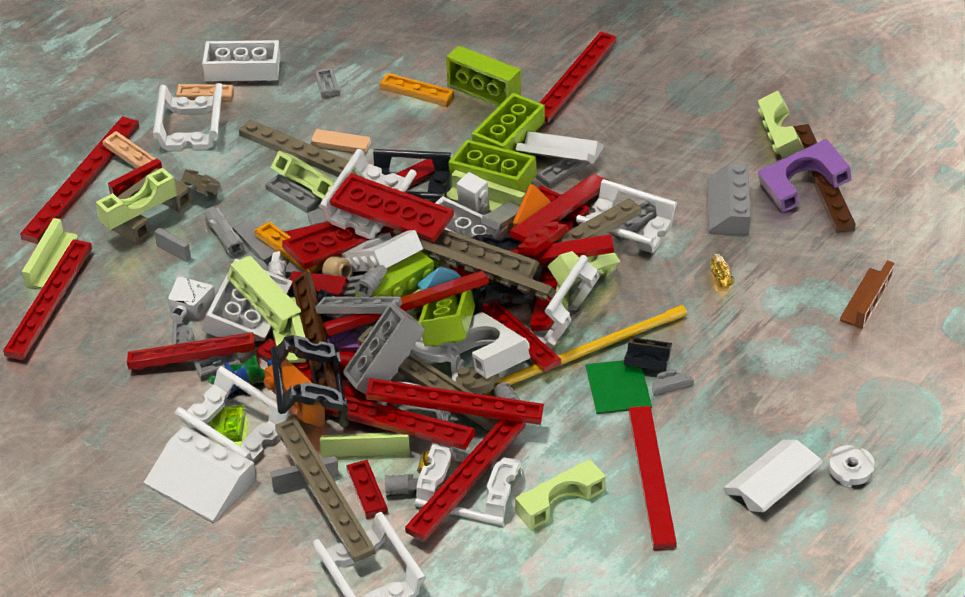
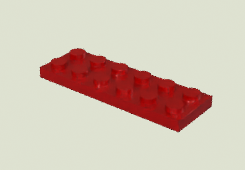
(392, 207)
(324, 242)

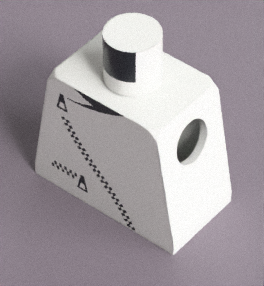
(189, 299)

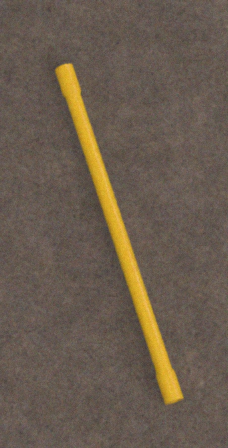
(668, 316)

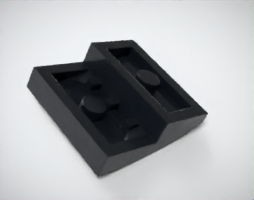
(648, 353)

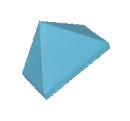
(439, 276)

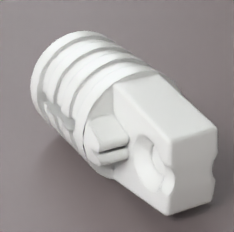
(278, 264)

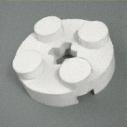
(851, 475)

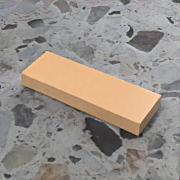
(193, 91)
(340, 141)
(127, 150)

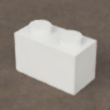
(473, 193)

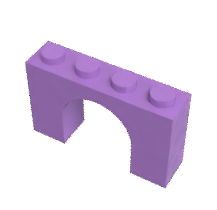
(818, 157)

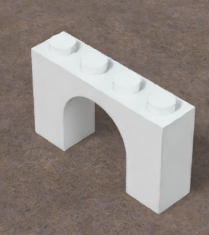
(383, 250)
(504, 346)

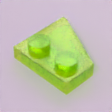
(230, 422)

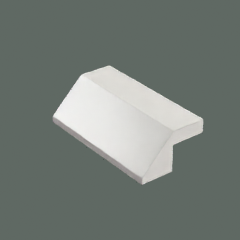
(560, 147)
(773, 475)

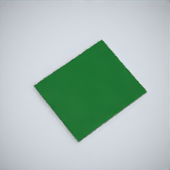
(617, 386)

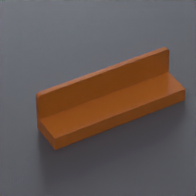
(867, 295)

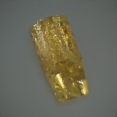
(721, 271)

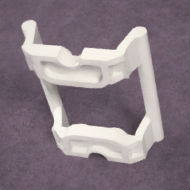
(184, 106)
(344, 219)
(650, 236)
(556, 310)
(442, 353)
(214, 399)
(497, 486)
(339, 556)

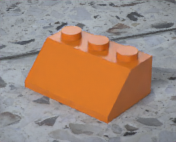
(532, 202)
(292, 376)

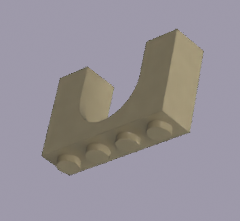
(138, 227)

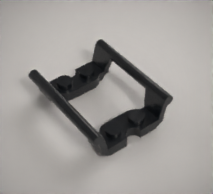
(437, 182)
(495, 292)
(308, 392)

